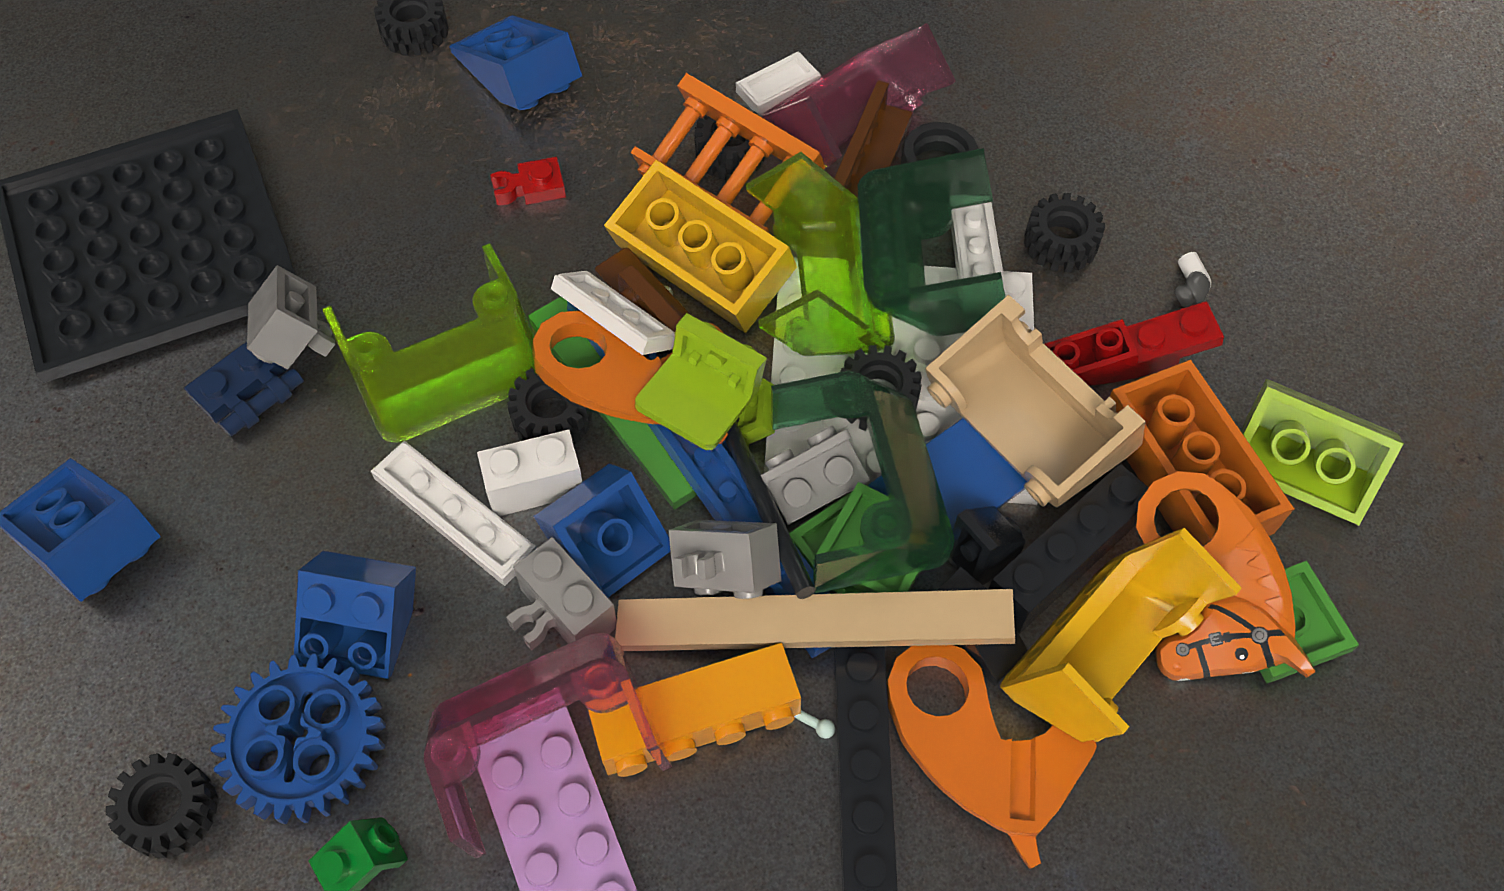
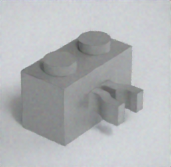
(285, 320)
(725, 557)
(559, 597)

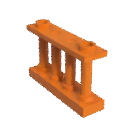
(731, 120)

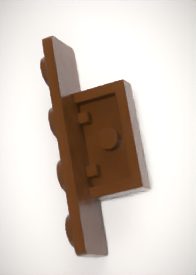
(637, 284)

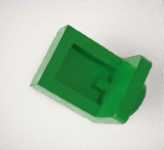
(358, 855)

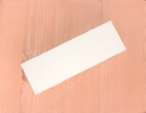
(614, 312)

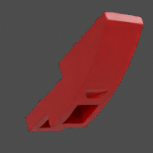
(1141, 349)

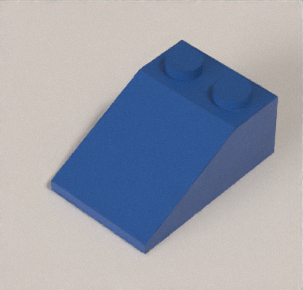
(519, 60)
(78, 528)

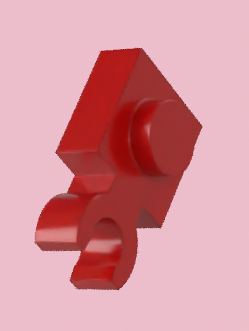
(536, 181)

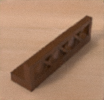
(874, 140)

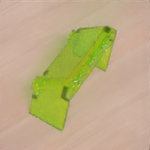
(823, 228)
(445, 373)

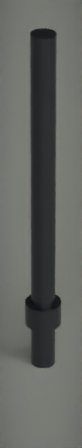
(769, 512)

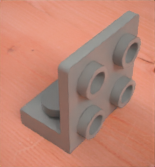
(815, 476)

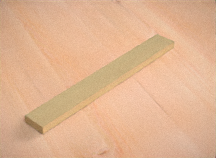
(817, 621)

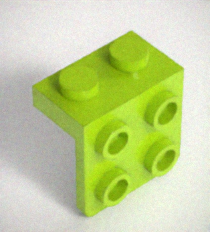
(702, 383)

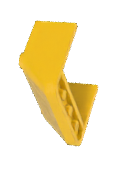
(1111, 632)

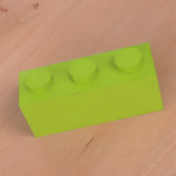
(1320, 450)

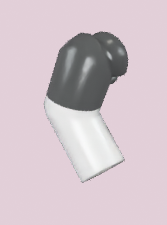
(1197, 280)

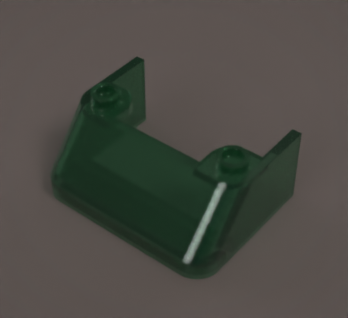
(915, 204)
(897, 534)

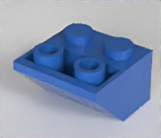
(353, 611)

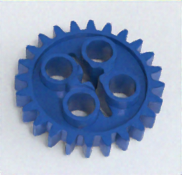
(254, 734)

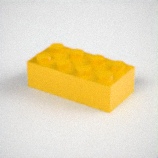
(701, 246)

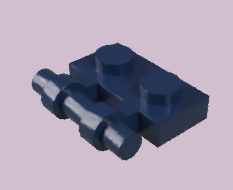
(234, 381)

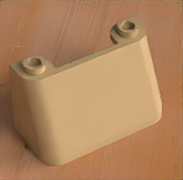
(1032, 406)

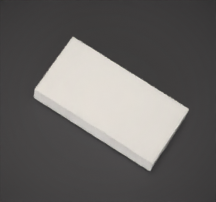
(776, 82)

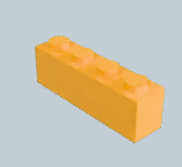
(702, 708)

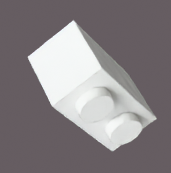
(529, 472)

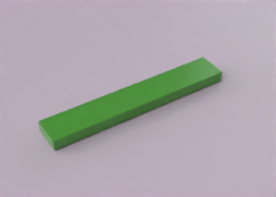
(634, 435)

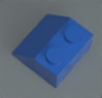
(607, 528)

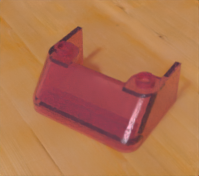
(832, 105)
(584, 670)

